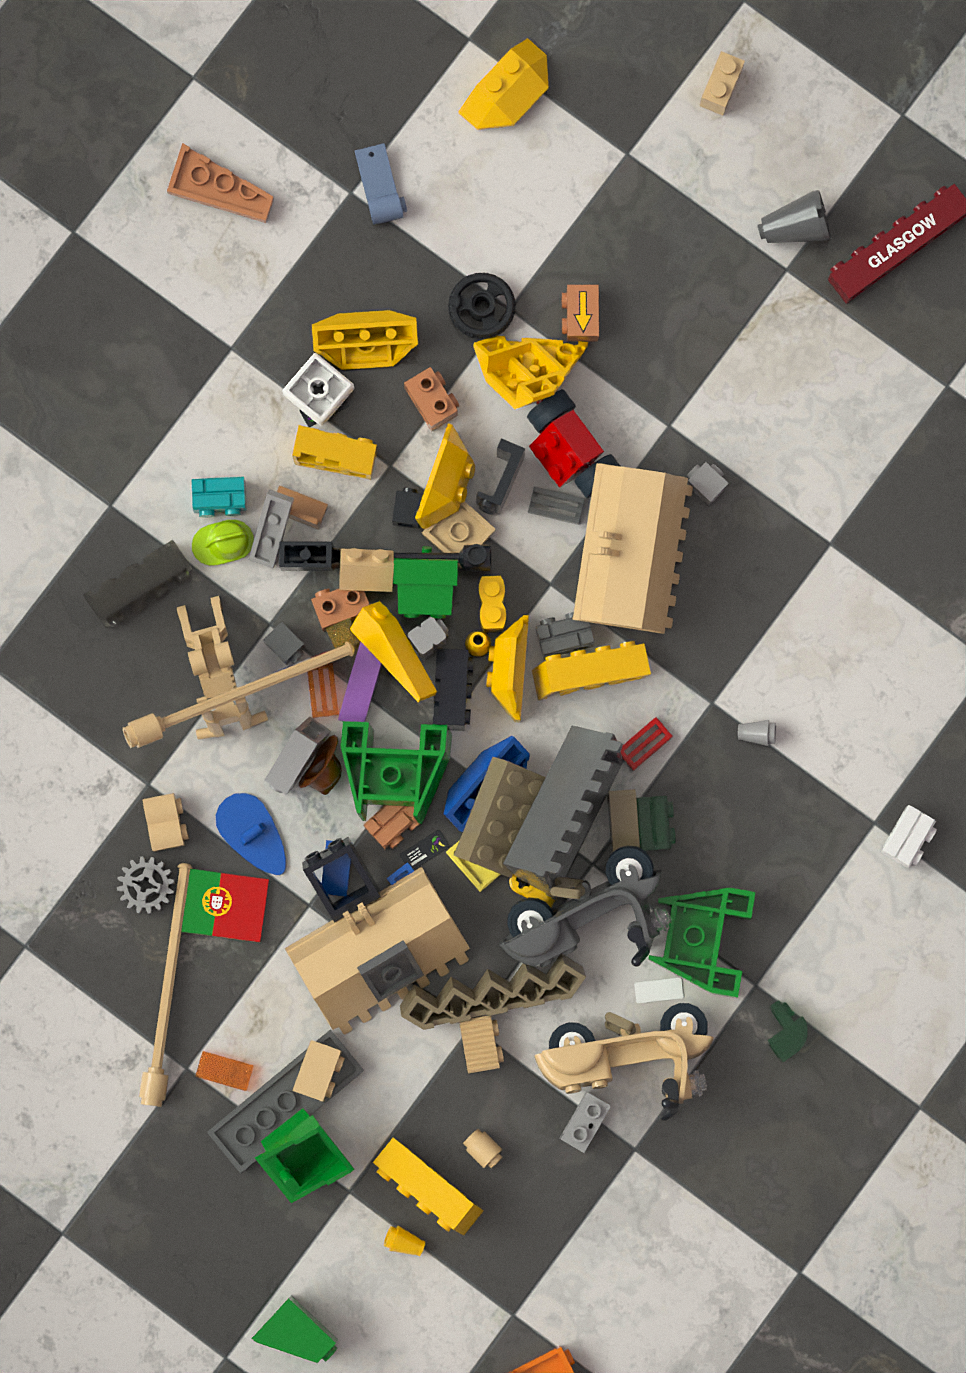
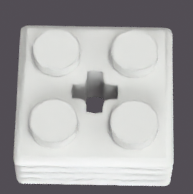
(317, 373)

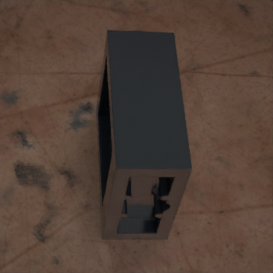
(349, 903)

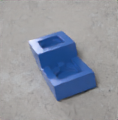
(336, 875)

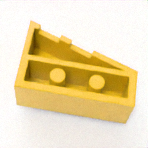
(334, 452)

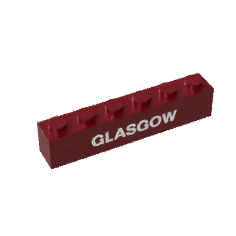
(898, 244)

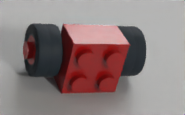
(565, 443)

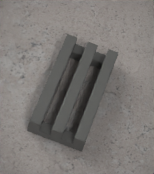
(557, 495)

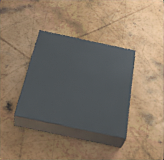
(390, 971)

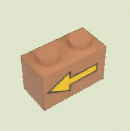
(582, 313)

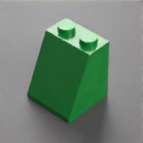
(297, 1333)

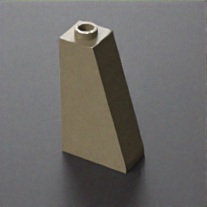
(623, 818)

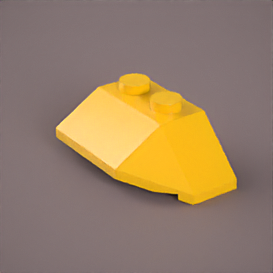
(508, 88)
(365, 338)
(447, 480)
(509, 668)

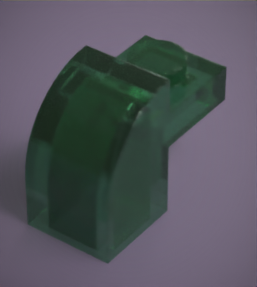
(792, 1036)

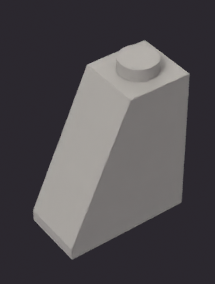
(297, 755)

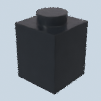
(406, 507)

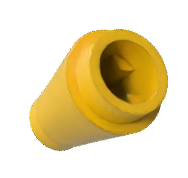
(478, 650)
(402, 1241)

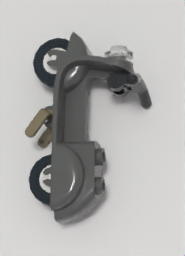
(543, 932)

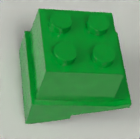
(425, 585)
(302, 1157)

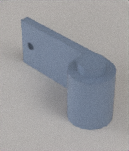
(379, 185)

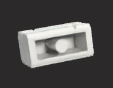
(908, 837)

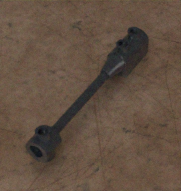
(326, 557)

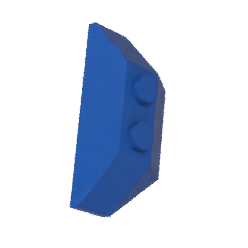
(465, 790)

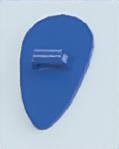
(251, 832)

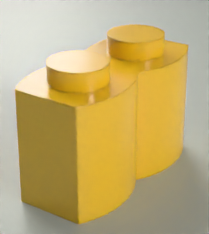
(492, 609)

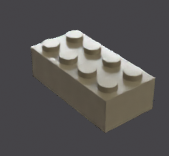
(498, 815)

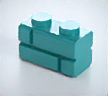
(219, 495)

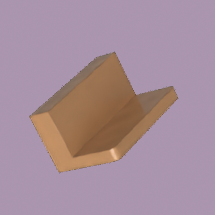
(305, 509)

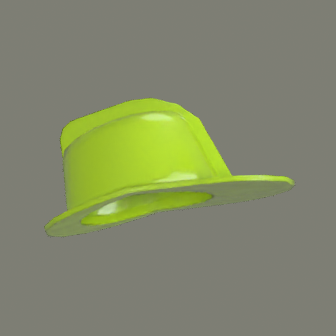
(222, 542)

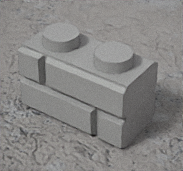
(428, 637)

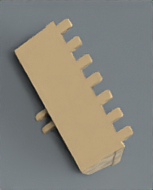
(631, 548)
(332, 953)

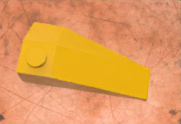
(389, 644)

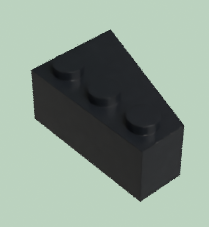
(452, 688)

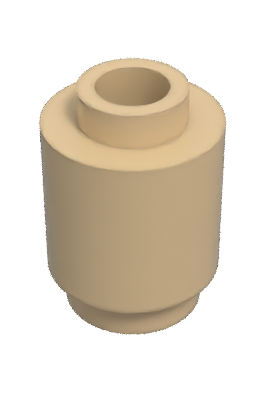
(483, 1149)

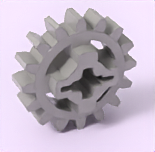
(142, 897)

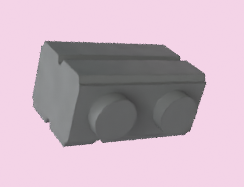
(564, 635)

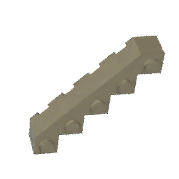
(493, 994)

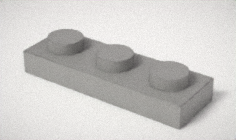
(271, 528)

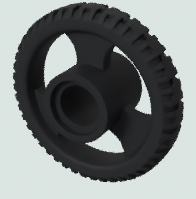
(459, 303)

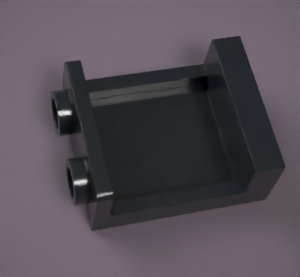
(514, 456)

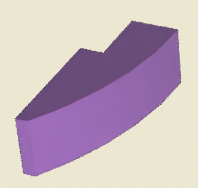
(360, 686)

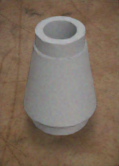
(758, 732)

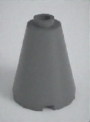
(797, 221)

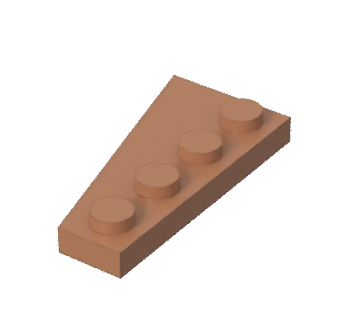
(209, 184)

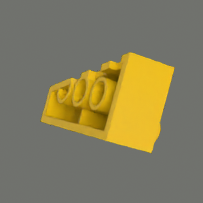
(590, 669)
(427, 1187)

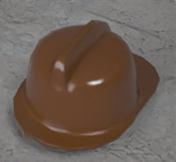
(325, 768)

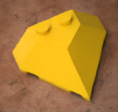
(526, 369)

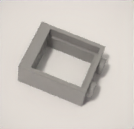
(577, 1130)

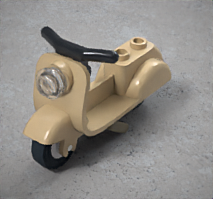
(581, 1061)

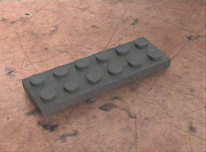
(272, 1105)

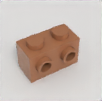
(431, 398)
(338, 605)

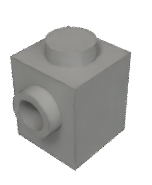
(707, 482)

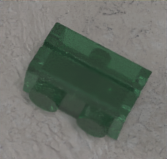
(654, 823)

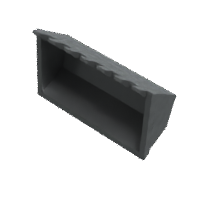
(565, 808)

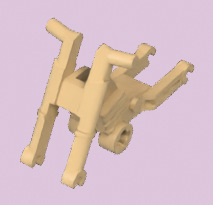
(213, 664)

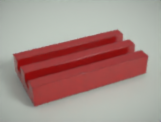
(661, 729)

